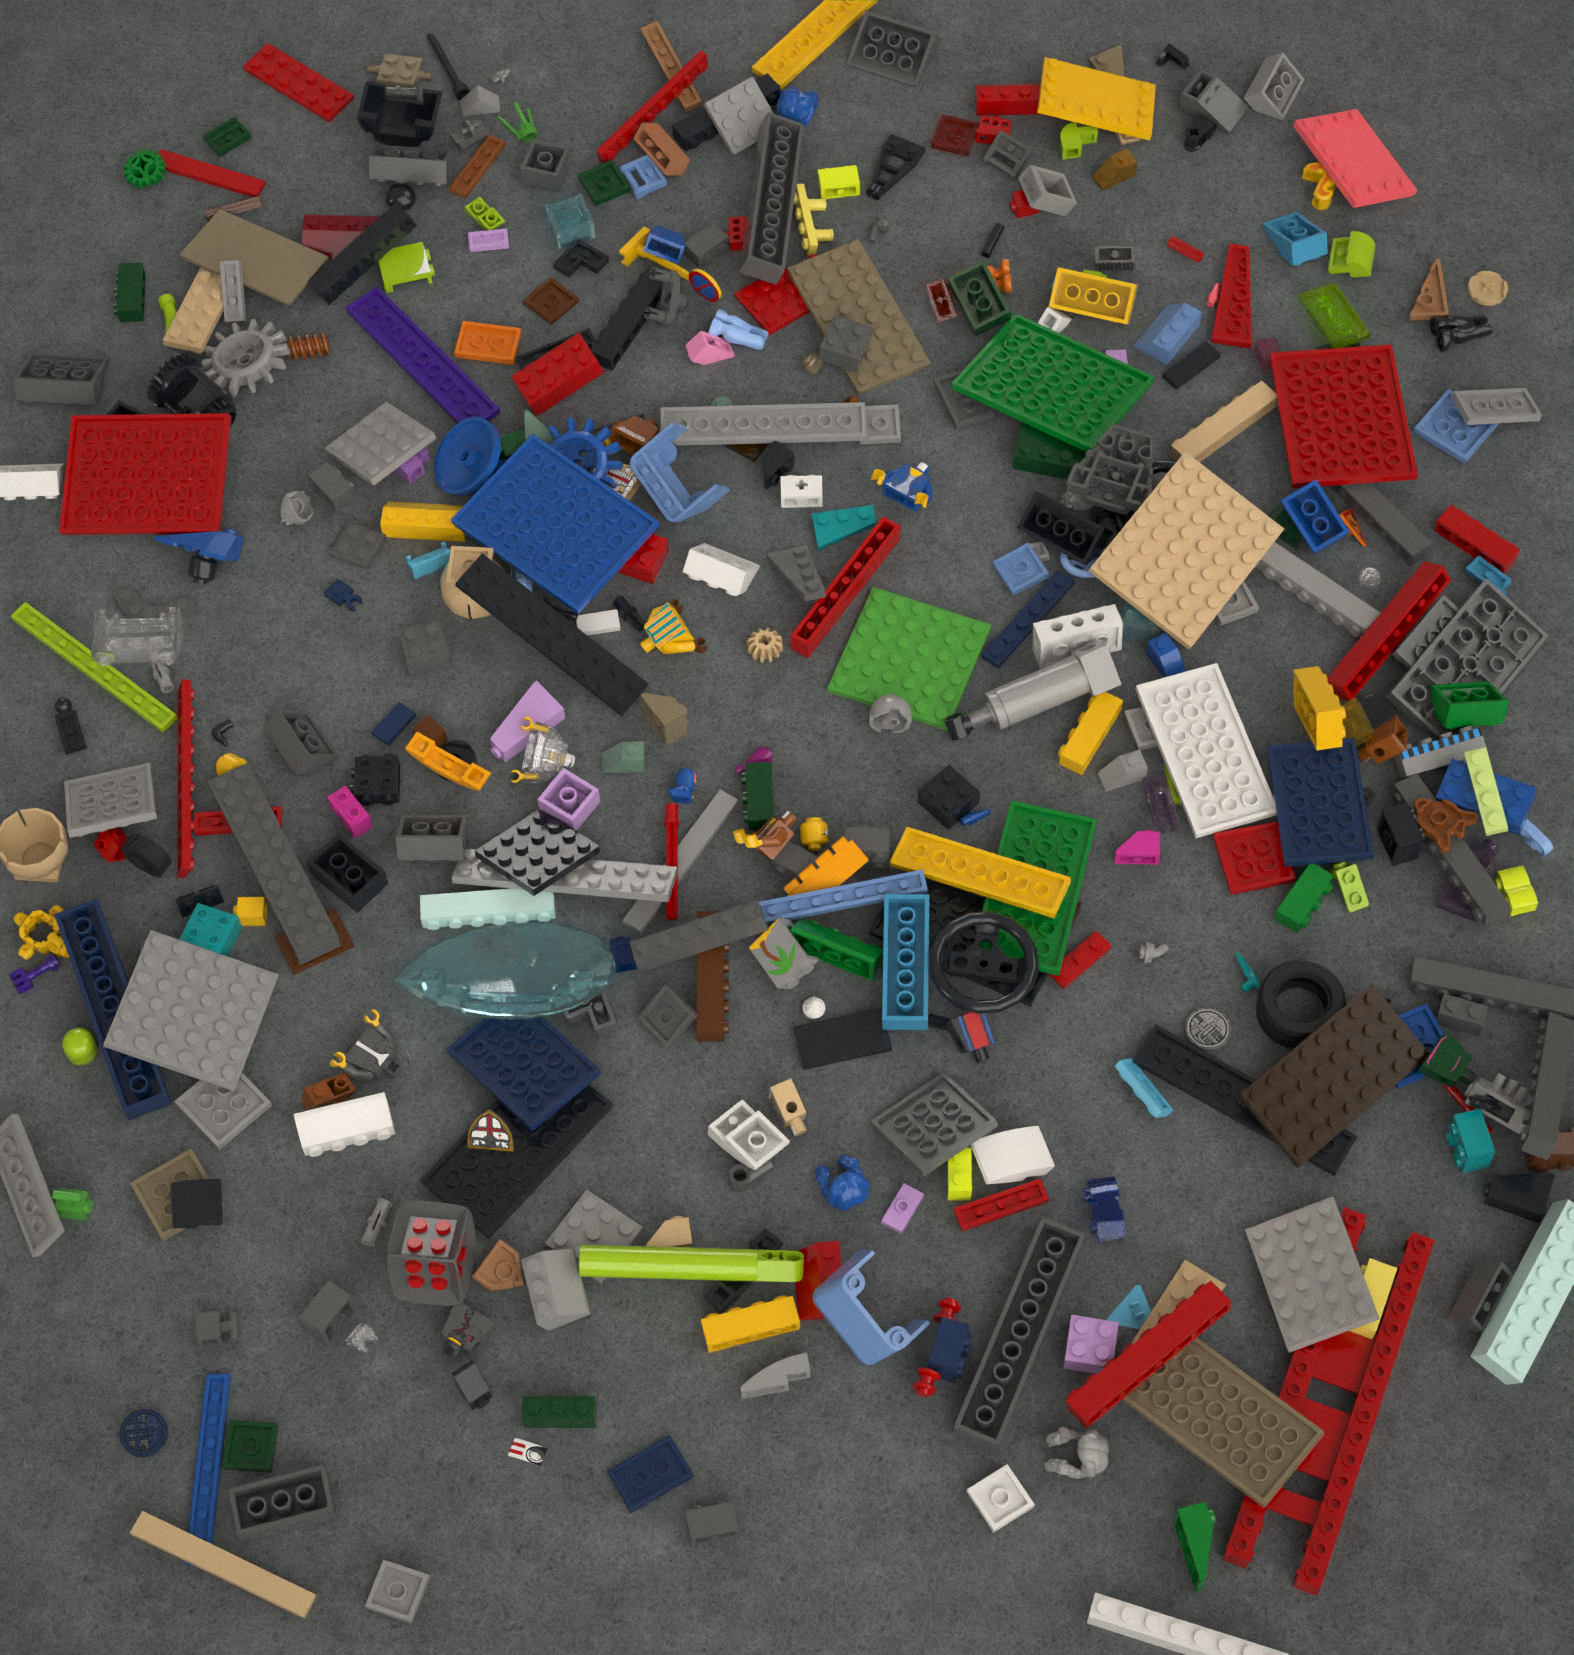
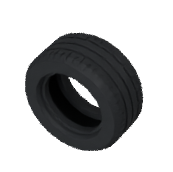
(1296, 975)

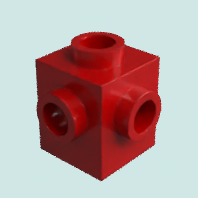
(110, 844)

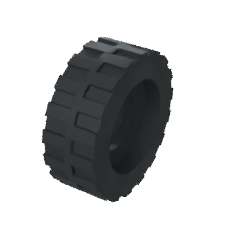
(146, 855)

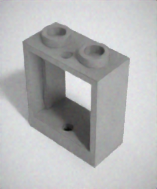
(1037, 179)

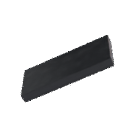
(842, 1039)

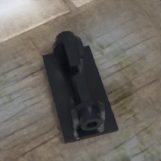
(208, 896)

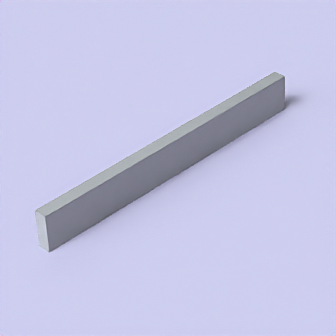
(688, 851)

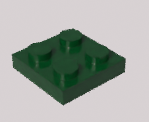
(604, 182)
(250, 1446)

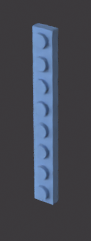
(843, 896)

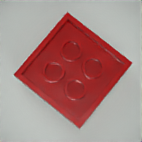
(773, 304)
(1252, 858)

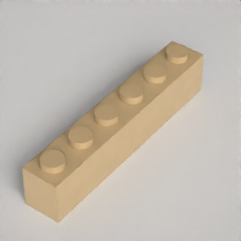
(1226, 423)

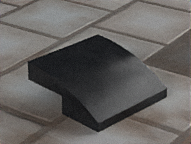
(196, 1203)

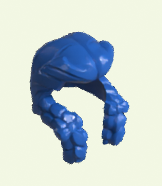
(797, 105)
(847, 1188)

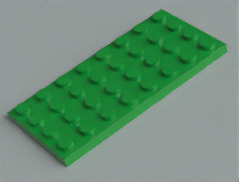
(1054, 843)

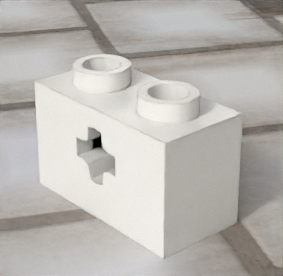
(801, 491)

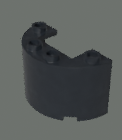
(396, 119)

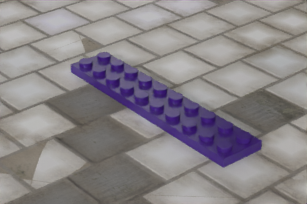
(421, 357)

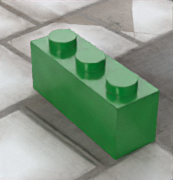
(1304, 898)

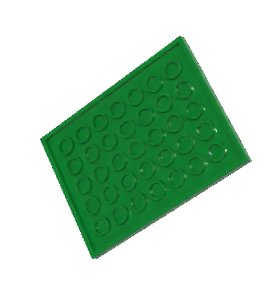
(1052, 382)

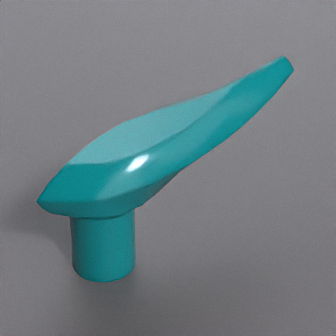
(1252, 979)

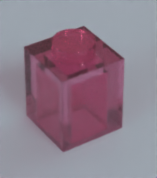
(1262, 351)

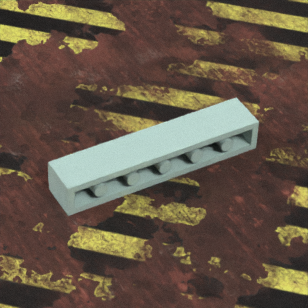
(485, 907)

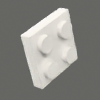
(1000, 1498)

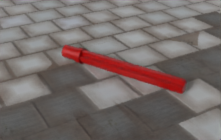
(671, 824)

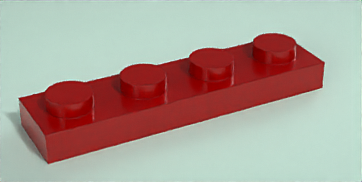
(214, 823)
(1001, 1205)

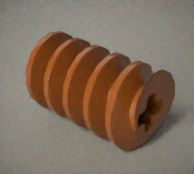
(308, 345)

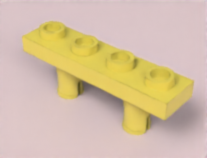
(806, 228)

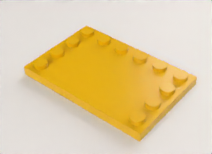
(1096, 98)

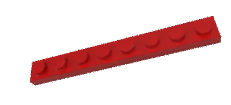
(653, 107)

